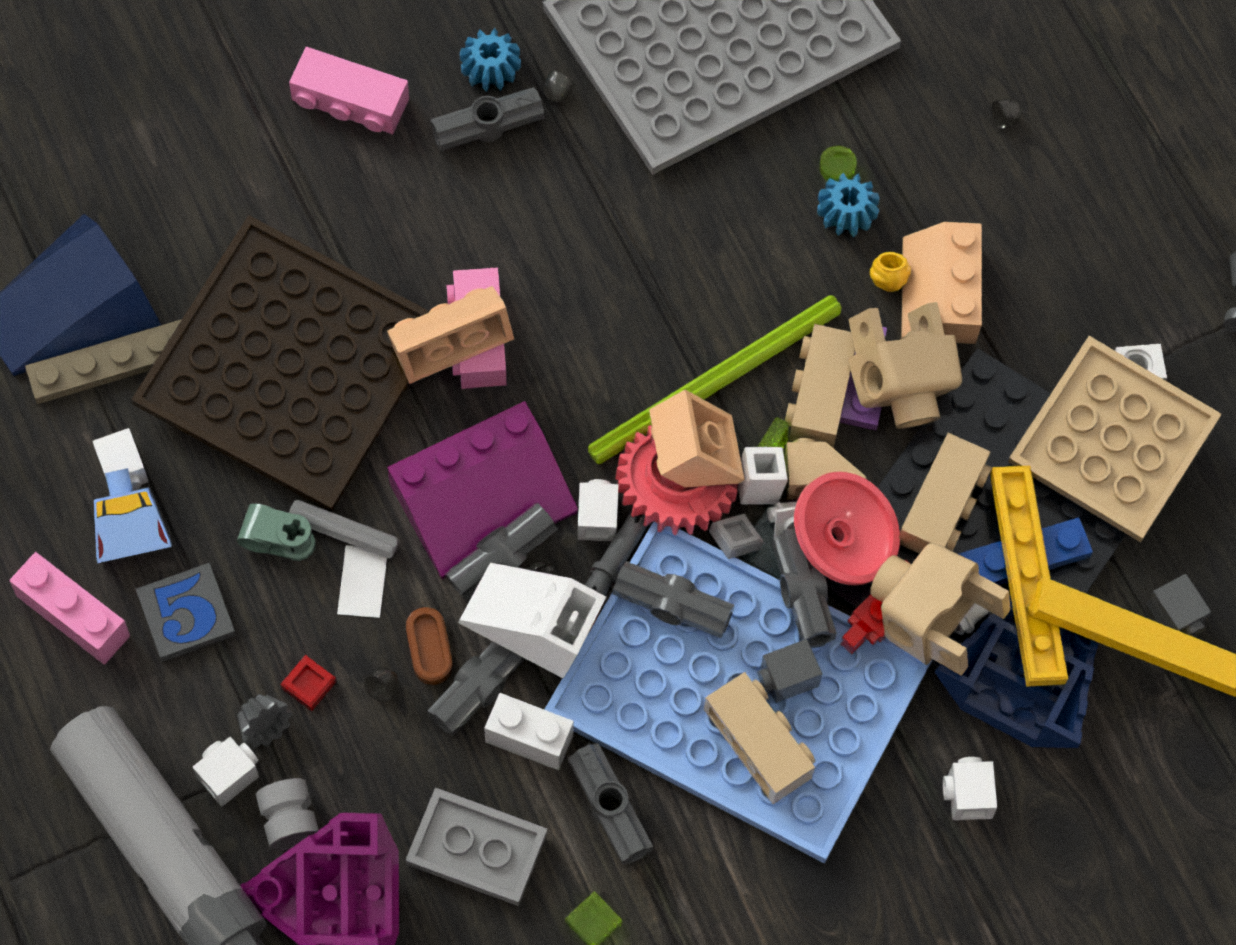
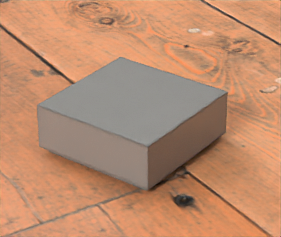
(736, 536)

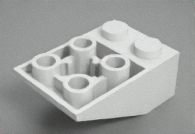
(533, 614)

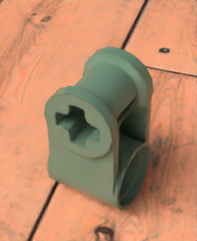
(271, 530)

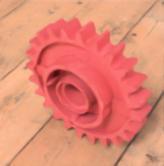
(663, 499)

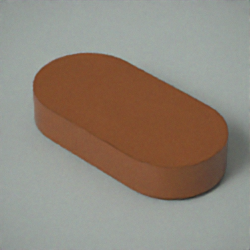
(429, 646)

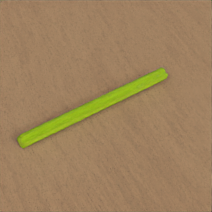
(723, 373)

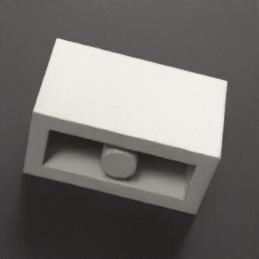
(529, 731)

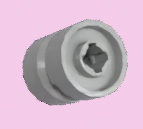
(285, 807)

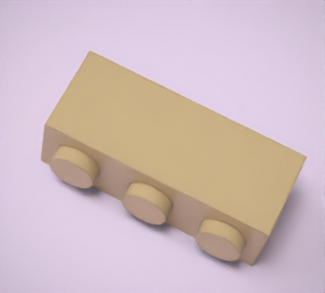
(821, 385)
(946, 495)
(760, 737)

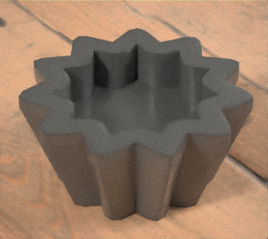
(263, 720)

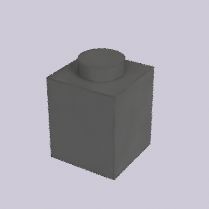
(1179, 606)
(789, 671)

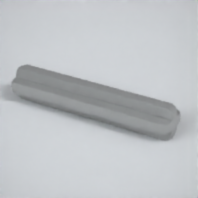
(346, 529)

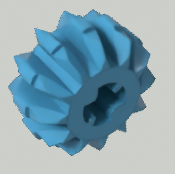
(490, 59)
(849, 193)

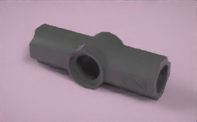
(508, 113)
(503, 547)
(803, 591)
(673, 599)
(474, 686)
(620, 825)

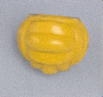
(890, 271)

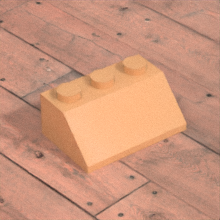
(946, 271)
(451, 333)

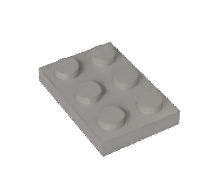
(476, 846)

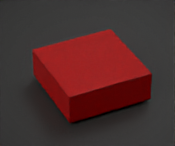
(308, 683)

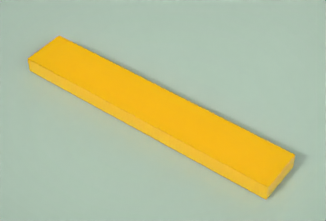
(1025, 566)
(1135, 635)

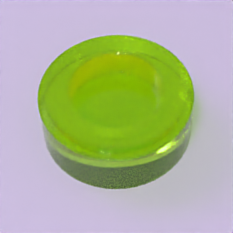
(836, 161)

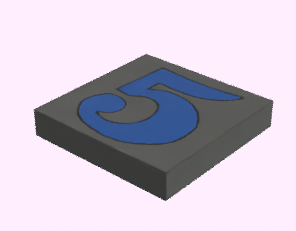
(185, 612)

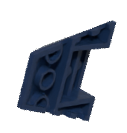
(71, 300)
(997, 692)

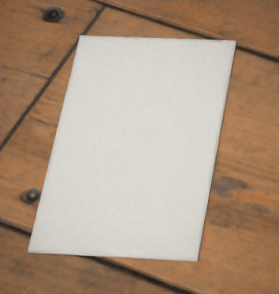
(362, 583)

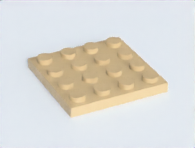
(1115, 438)

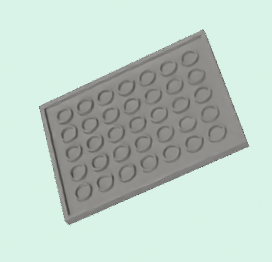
(707, 68)

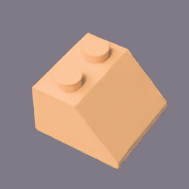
(695, 442)

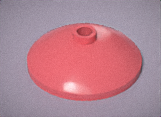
(859, 519)

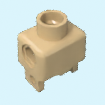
(904, 371)
(930, 600)

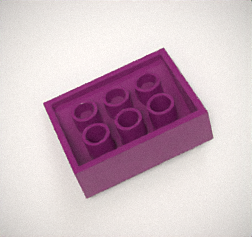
(479, 483)

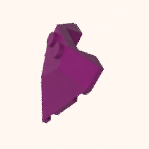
(334, 885)

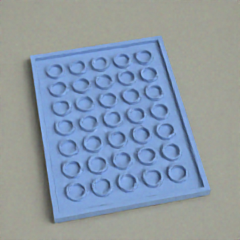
(646, 685)

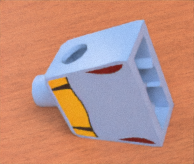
(127, 520)

